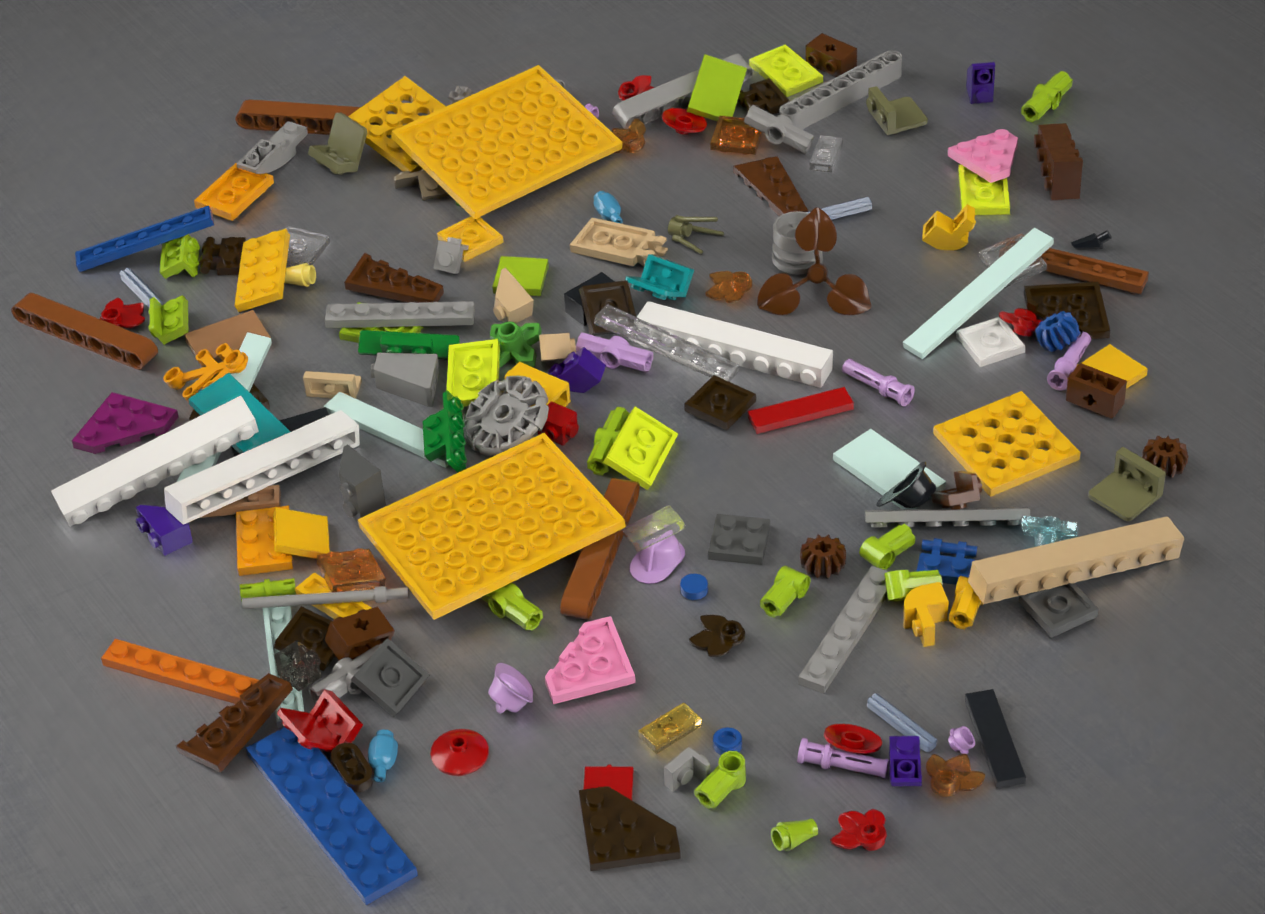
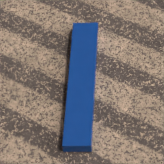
(144, 238)

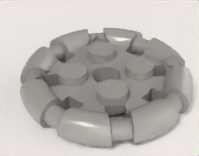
(493, 403)

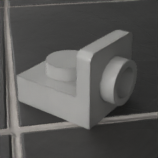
(683, 767)

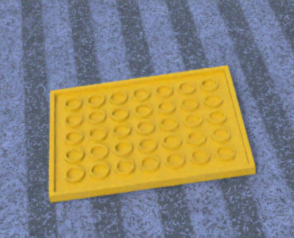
(506, 141)
(490, 525)

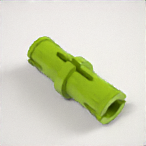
(268, 588)

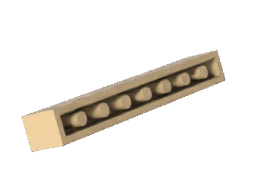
(1075, 559)

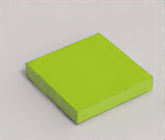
(527, 271)

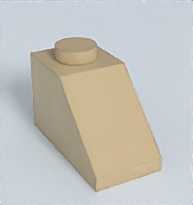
(511, 299)
(556, 346)

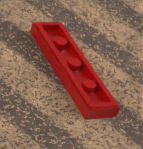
(800, 410)

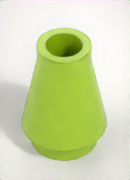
(793, 833)

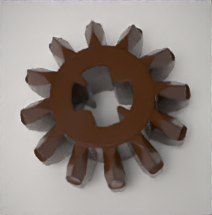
(1166, 454)
(823, 556)

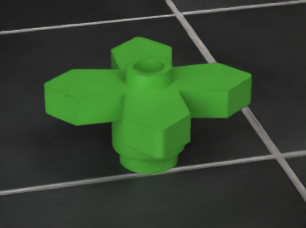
(516, 342)

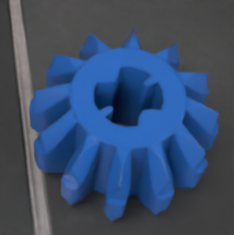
(1057, 331)

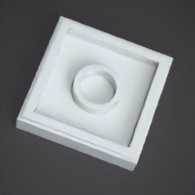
(990, 341)

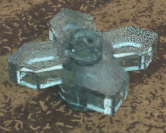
(1048, 529)

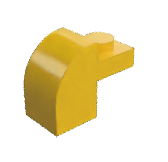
(949, 233)
(923, 608)

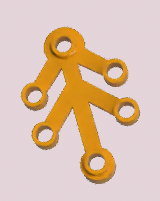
(233, 362)

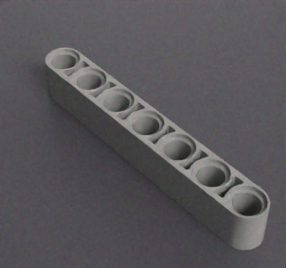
(843, 89)
(673, 94)

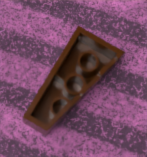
(1059, 161)

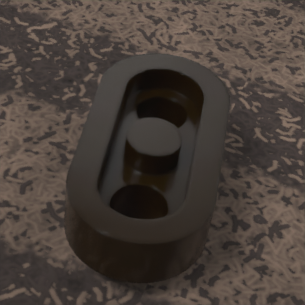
(356, 771)

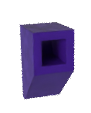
(981, 82)
(580, 370)
(163, 528)
(904, 761)

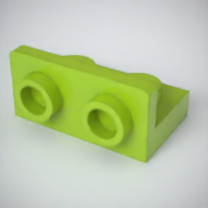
(180, 255)
(168, 320)

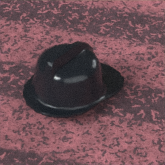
(912, 490)

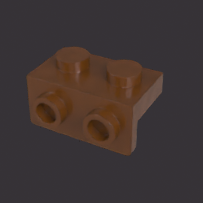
(967, 490)

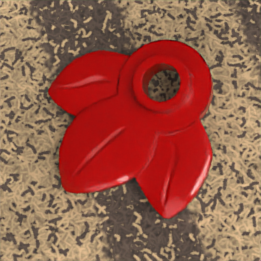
(637, 86)
(123, 315)
(1022, 320)
(861, 830)

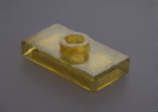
(670, 728)

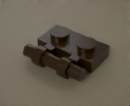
(767, 95)
(229, 255)

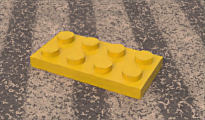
(262, 270)

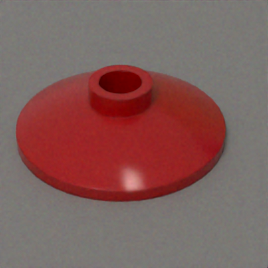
(683, 121)
(853, 738)
(459, 752)

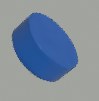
(694, 586)
(727, 740)

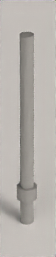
(379, 595)

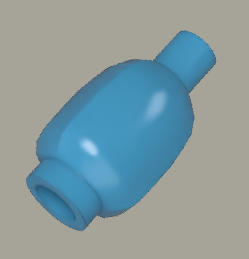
(607, 207)
(382, 753)

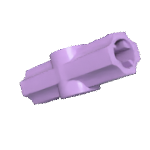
(616, 352)

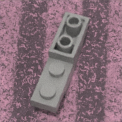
(275, 152)

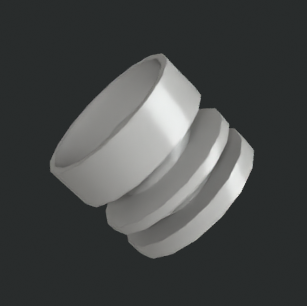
(786, 252)

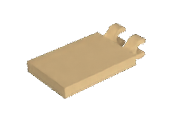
(617, 242)

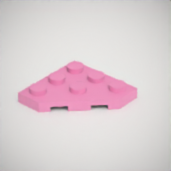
(987, 155)
(590, 663)

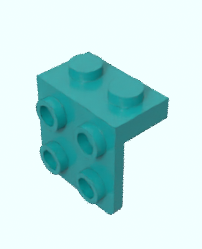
(663, 278)

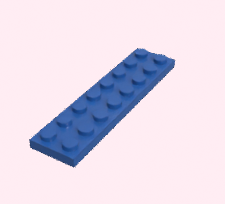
(332, 815)

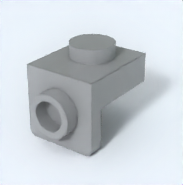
(449, 255)

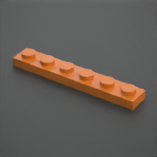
(176, 671)

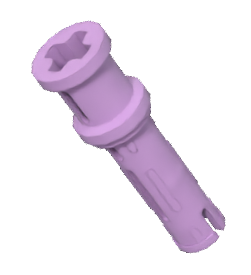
(1065, 365)
(887, 386)
(828, 756)

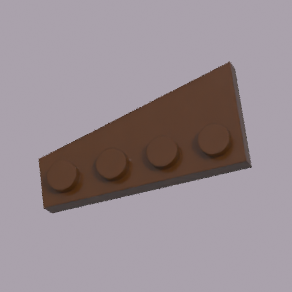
(772, 184)
(384, 281)
(228, 734)

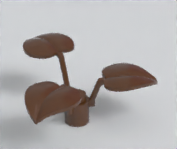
(848, 295)

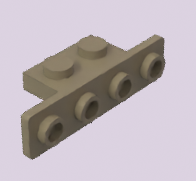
(428, 186)

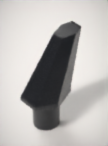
(1092, 241)

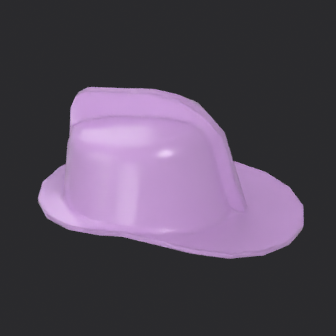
(657, 561)
(510, 689)

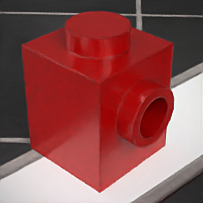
(560, 424)

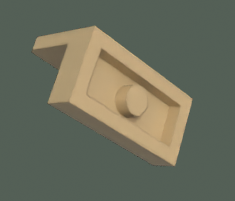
(329, 384)

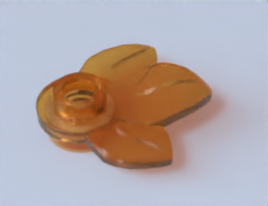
(632, 138)
(729, 285)
(952, 775)

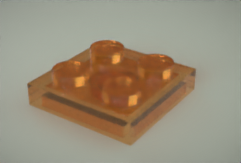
(735, 136)
(350, 570)

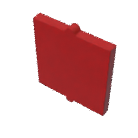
(615, 777)

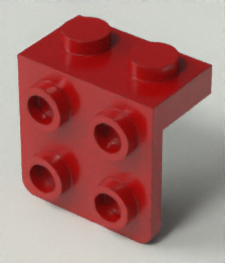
(326, 724)

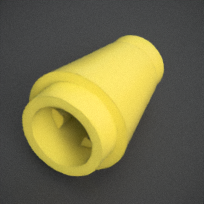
(300, 275)

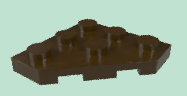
(1079, 299)
(623, 831)

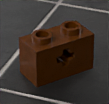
(831, 55)
(1096, 390)
(358, 633)

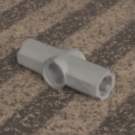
(779, 129)
(340, 679)

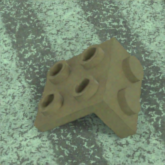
(895, 114)
(343, 147)
(1130, 487)

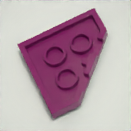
(123, 422)

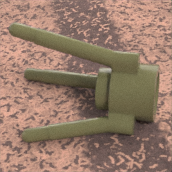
(680, 228)

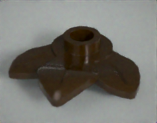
(718, 635)

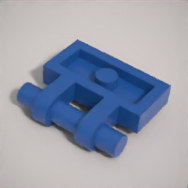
(949, 567)

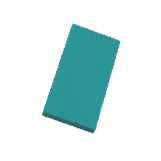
(229, 388)

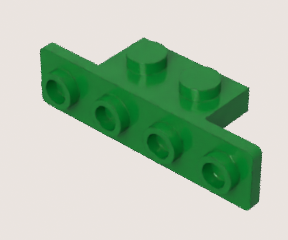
(402, 342)
(445, 433)

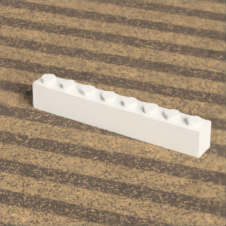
(745, 345)
(155, 461)
(260, 467)

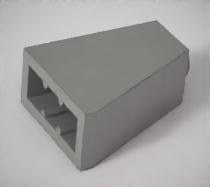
(407, 375)

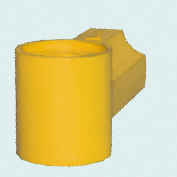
(965, 604)

